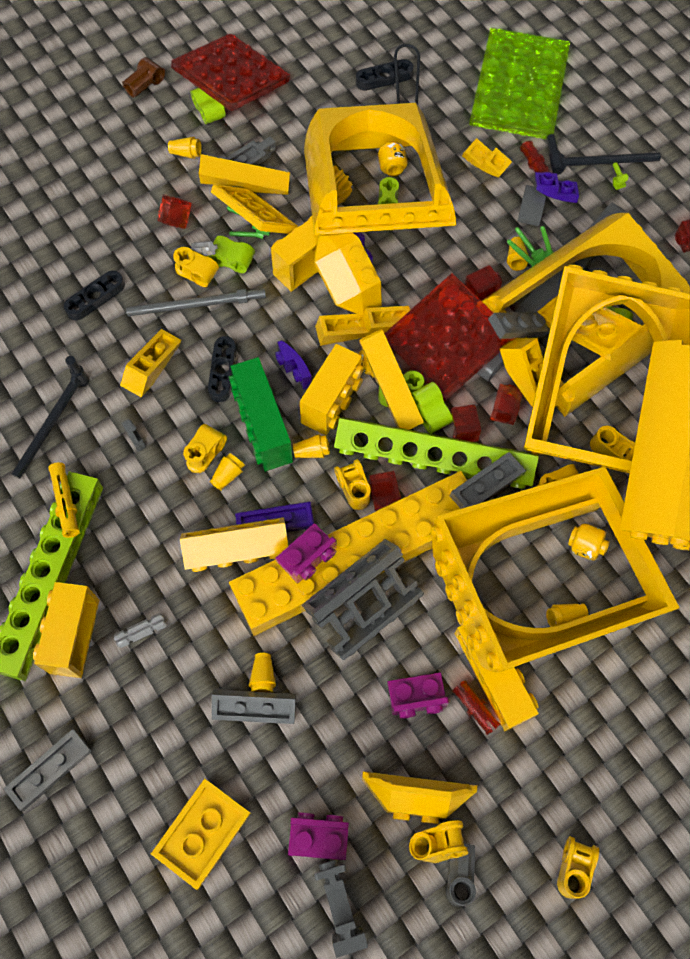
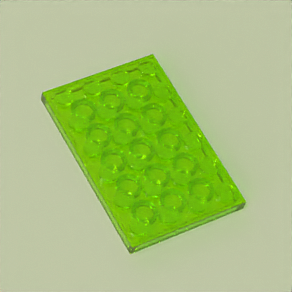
(520, 83)

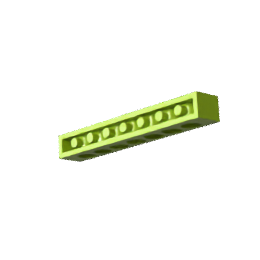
(350, 427)
(60, 562)

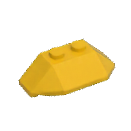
(347, 272)
(417, 796)

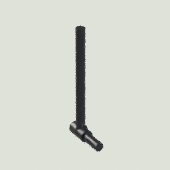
(560, 162)
(78, 379)

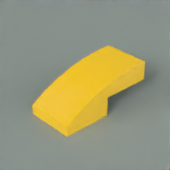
(483, 158)

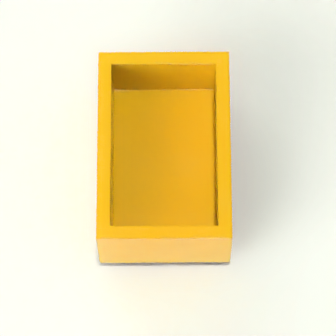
(295, 256)
(331, 390)
(66, 630)

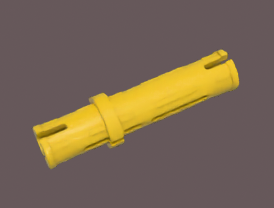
(69, 524)

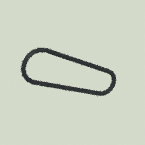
(417, 74)

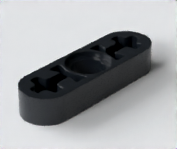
(370, 79)
(93, 304)
(218, 359)

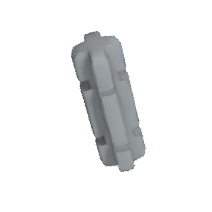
(204, 248)
(139, 630)

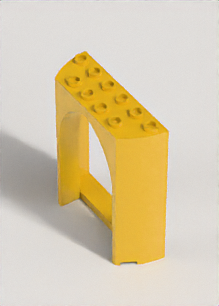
(369, 129)
(612, 236)
(580, 295)
(660, 466)
(468, 532)

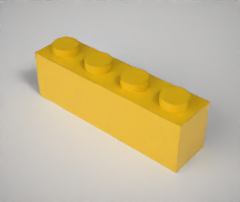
(233, 543)
(503, 689)

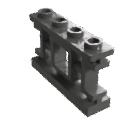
(351, 586)
(347, 936)

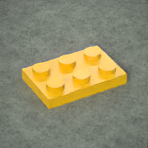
(200, 834)

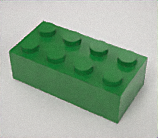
(260, 414)

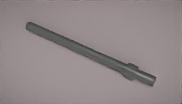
(240, 296)

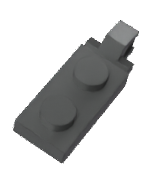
(254, 152)

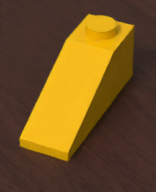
(149, 362)
(523, 364)

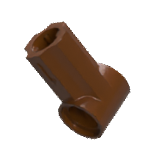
(146, 74)

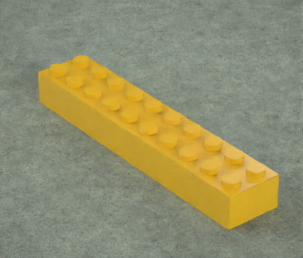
(272, 596)

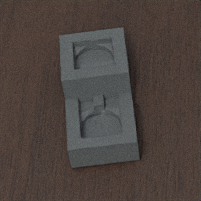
(531, 206)

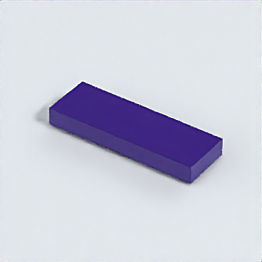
(296, 516)

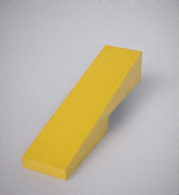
(234, 173)
(354, 326)
(391, 380)

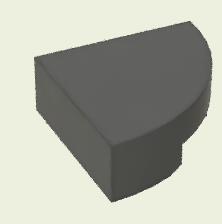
(133, 435)

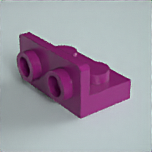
(306, 553)
(416, 695)
(318, 837)

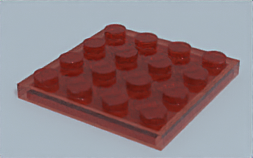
(230, 71)
(446, 336)

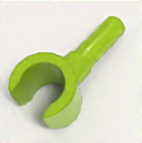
(620, 179)

